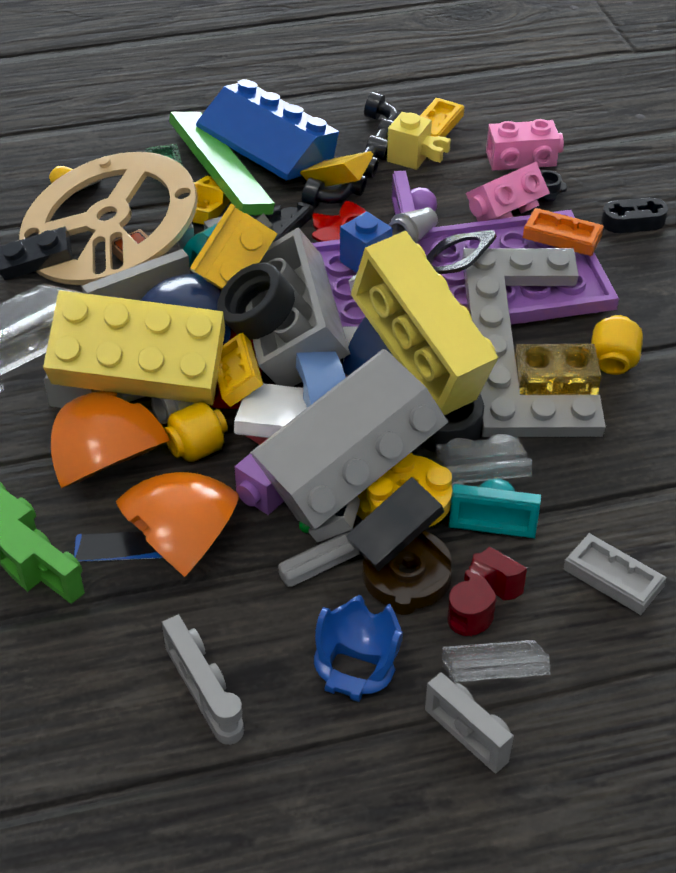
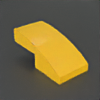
(210, 200)

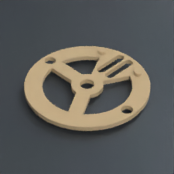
(134, 168)

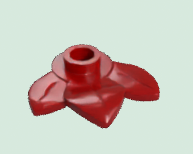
(328, 226)

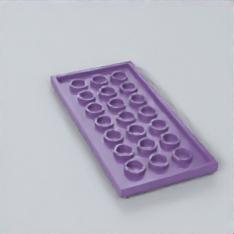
(525, 303)

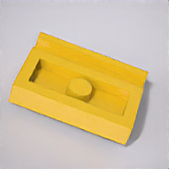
(232, 246)

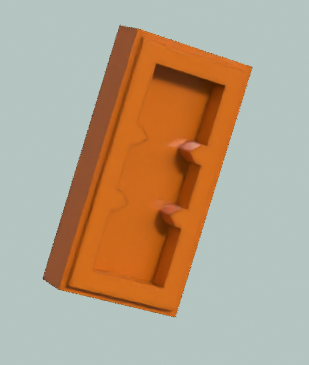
(563, 231)

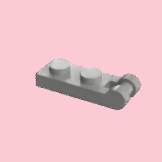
(204, 681)

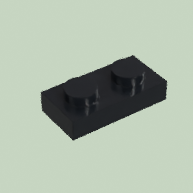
(35, 253)

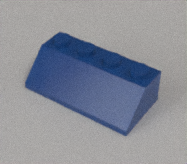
(268, 129)

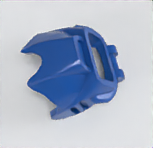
(360, 635)

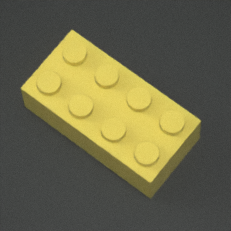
(423, 321)
(135, 347)

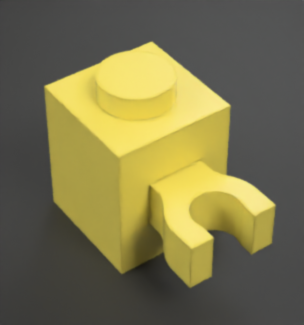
(412, 141)

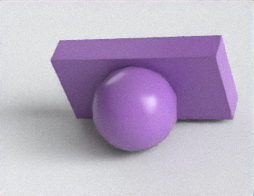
(410, 200)

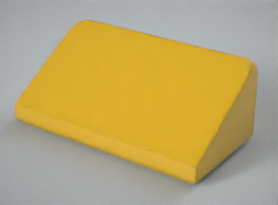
(340, 169)

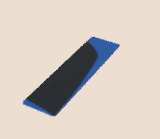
(113, 547)

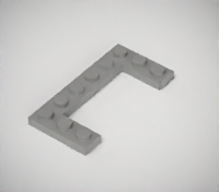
(488, 305)

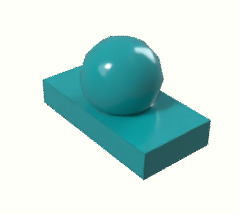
(494, 509)

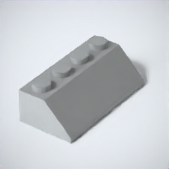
(348, 438)

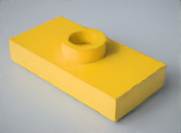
(443, 116)
(238, 370)

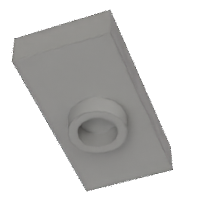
(614, 573)

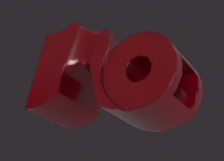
(474, 599)

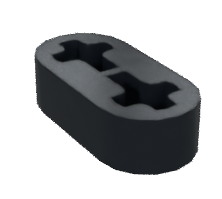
(634, 215)

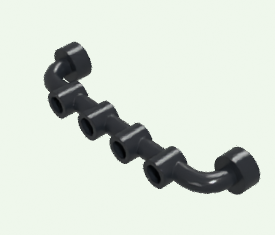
(375, 106)

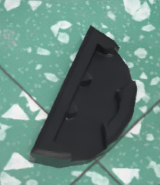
(290, 218)

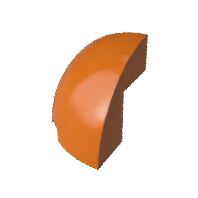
(99, 433)
(179, 514)

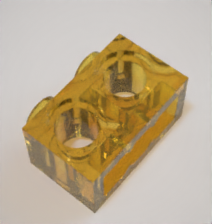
(557, 369)

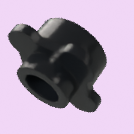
(554, 184)

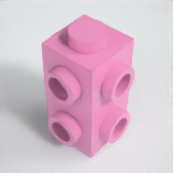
(523, 143)
(512, 191)

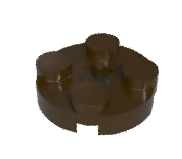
(415, 589)

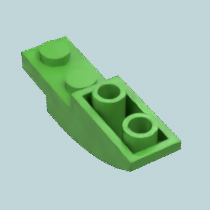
(29, 554)

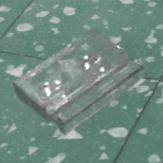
(486, 459)
(495, 661)

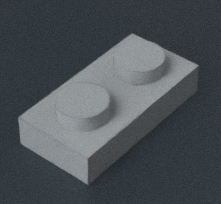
(468, 722)

